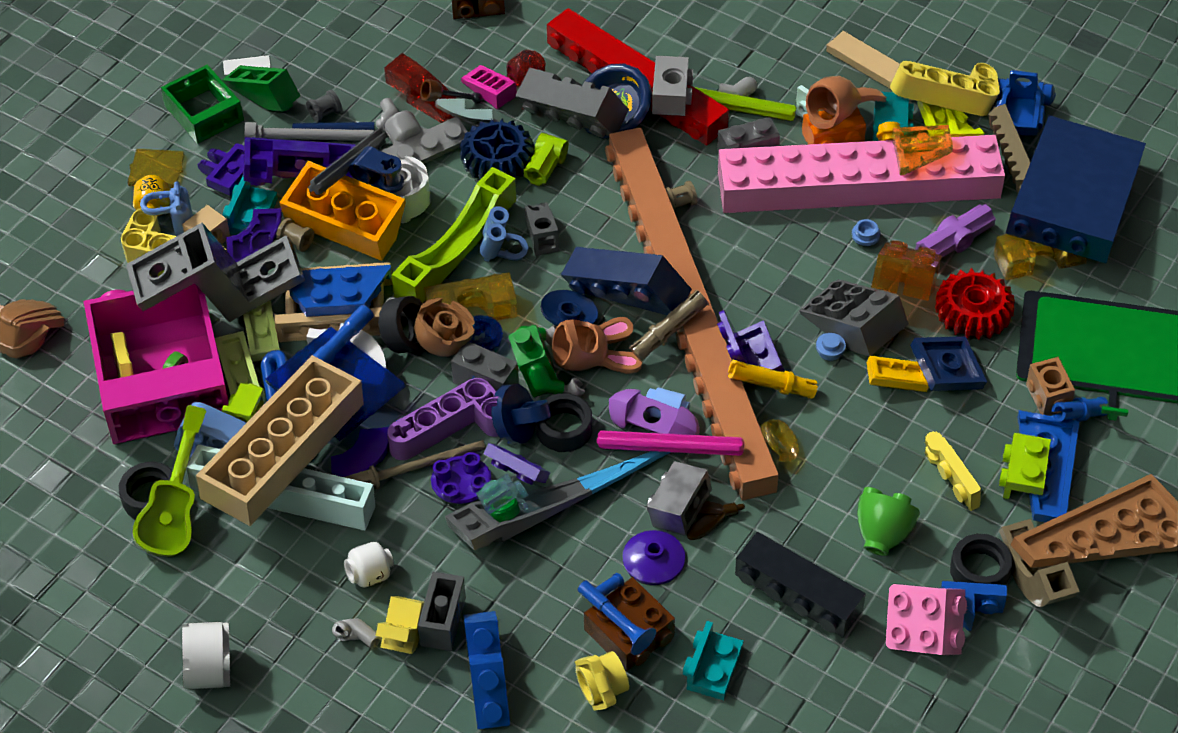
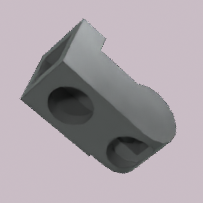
(542, 228)

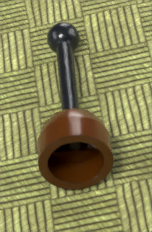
(433, 90)

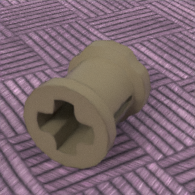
(687, 190)
(299, 236)

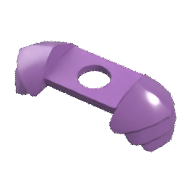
(631, 405)

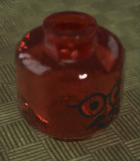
(519, 65)

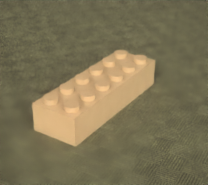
(280, 440)

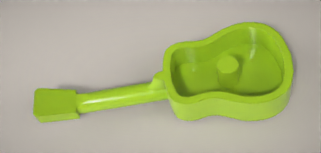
(165, 523)

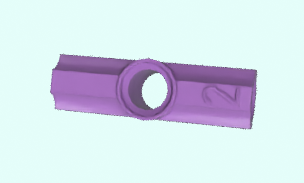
(959, 232)

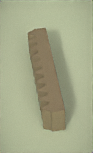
(1010, 144)

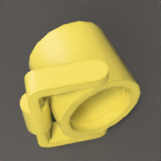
(601, 679)

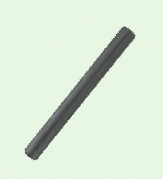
(340, 167)

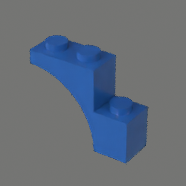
(486, 670)

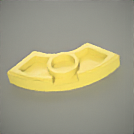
(121, 354)

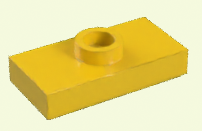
(896, 373)

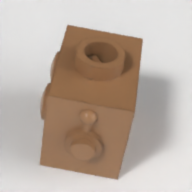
(1049, 384)

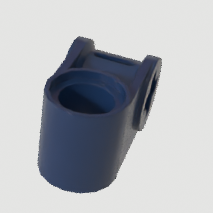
(378, 170)

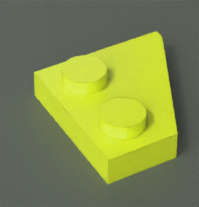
(938, 115)

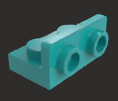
(243, 202)
(712, 662)

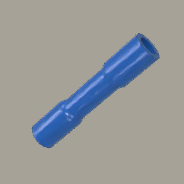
(350, 328)

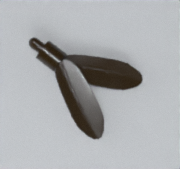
(713, 515)

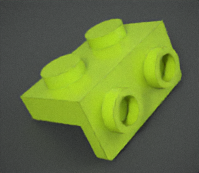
(1026, 465)

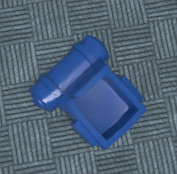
(1025, 100)

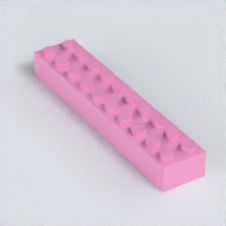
(854, 175)

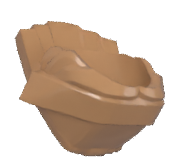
(26, 325)

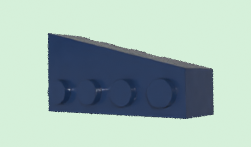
(626, 278)

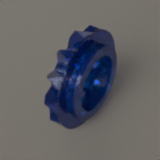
(492, 330)

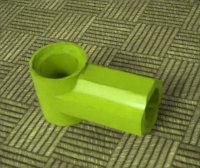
(547, 153)

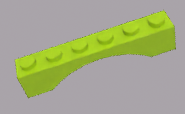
(441, 258)

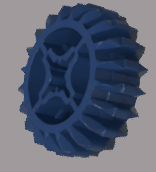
(496, 146)

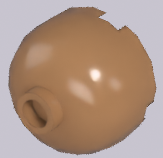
(443, 327)

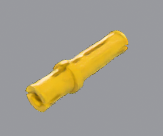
(784, 381)

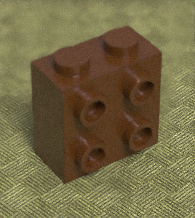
(642, 611)

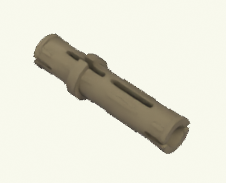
(670, 324)

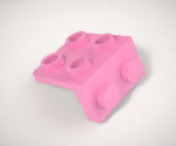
(926, 619)

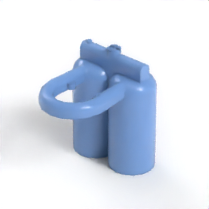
(179, 207)
(494, 235)

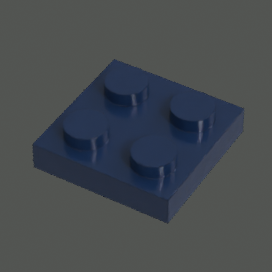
(948, 363)

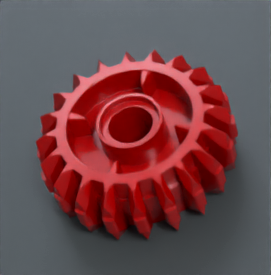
(975, 304)

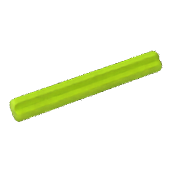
(753, 105)

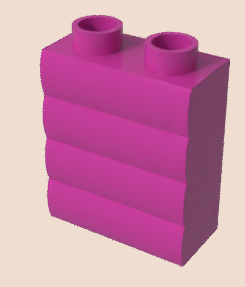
(154, 397)

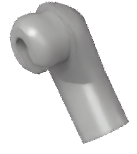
(744, 87)

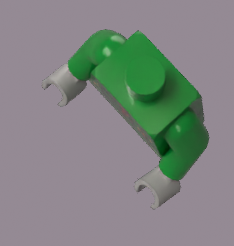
(536, 363)

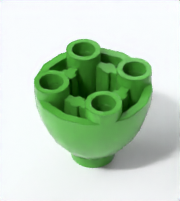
(885, 519)

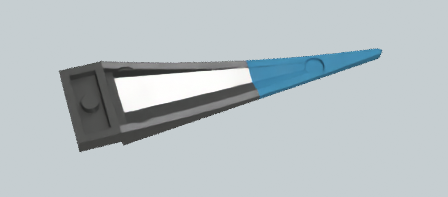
(480, 529)

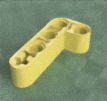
(947, 88)
(142, 235)

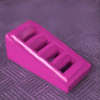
(497, 98)

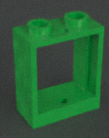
(211, 120)

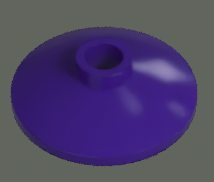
(653, 567)

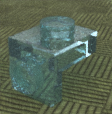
(500, 492)

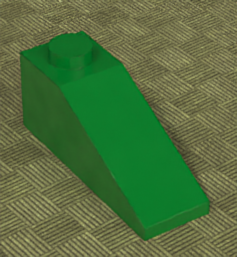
(264, 86)

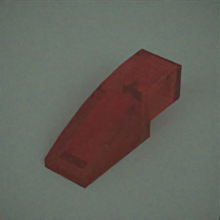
(407, 78)

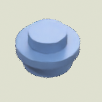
(866, 232)
(830, 346)

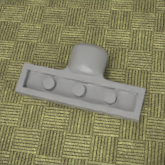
(421, 143)

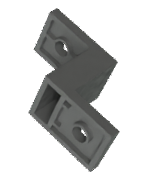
(202, 260)

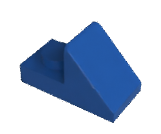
(980, 598)

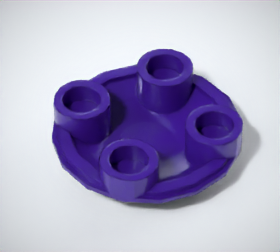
(460, 478)

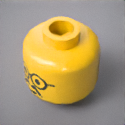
(150, 184)

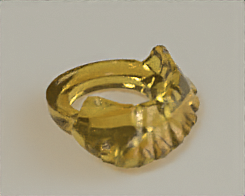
(789, 449)

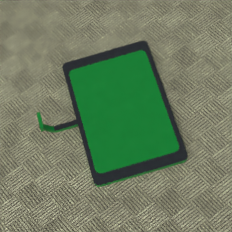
(1102, 346)

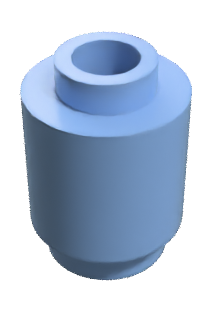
(667, 397)

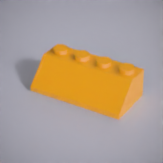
(345, 212)

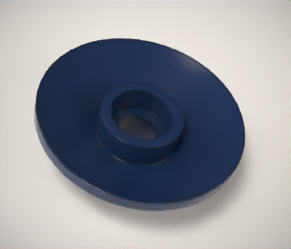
(568, 305)

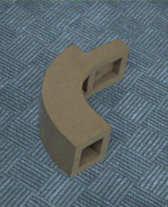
(1038, 584)

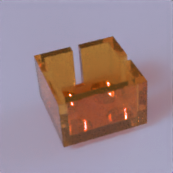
(907, 265)

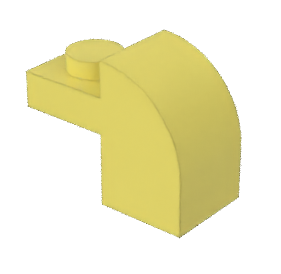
(401, 625)

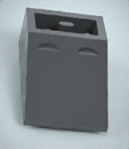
(858, 314)

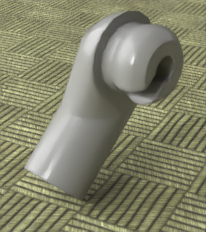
(389, 110)
(356, 630)

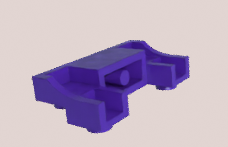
(286, 157)

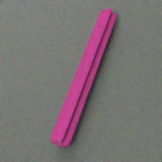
(671, 443)

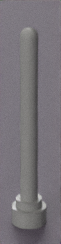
(254, 130)

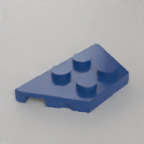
(339, 289)

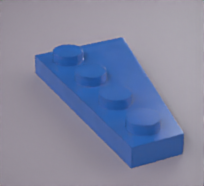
(1060, 462)

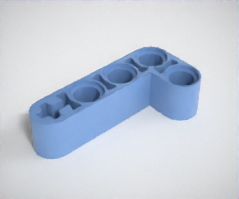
(215, 429)

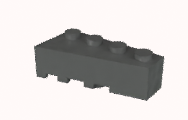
(569, 100)

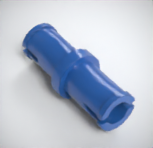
(1079, 409)

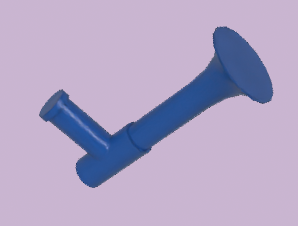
(596, 596)

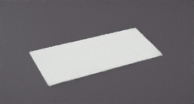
(261, 61)

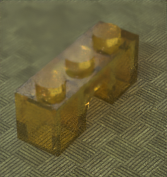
(1018, 256)
(490, 293)

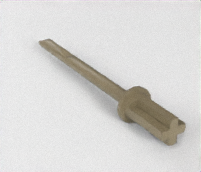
(374, 477)

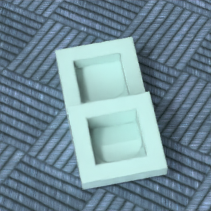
(456, 107)

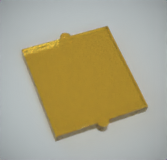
(161, 163)

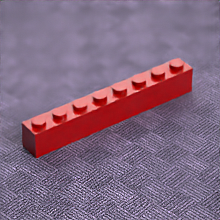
(596, 49)

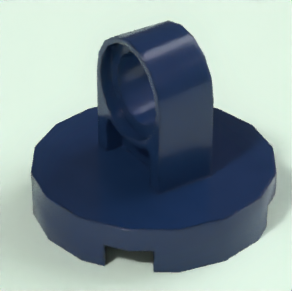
(517, 413)

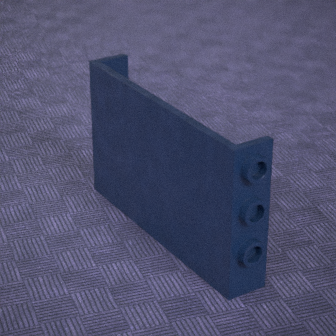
(1076, 189)

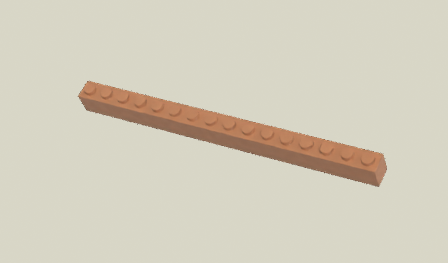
(700, 337)

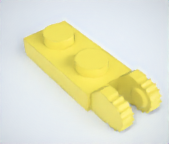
(953, 469)

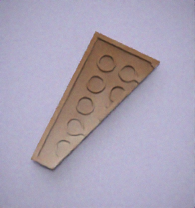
(1117, 525)

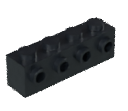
(799, 584)

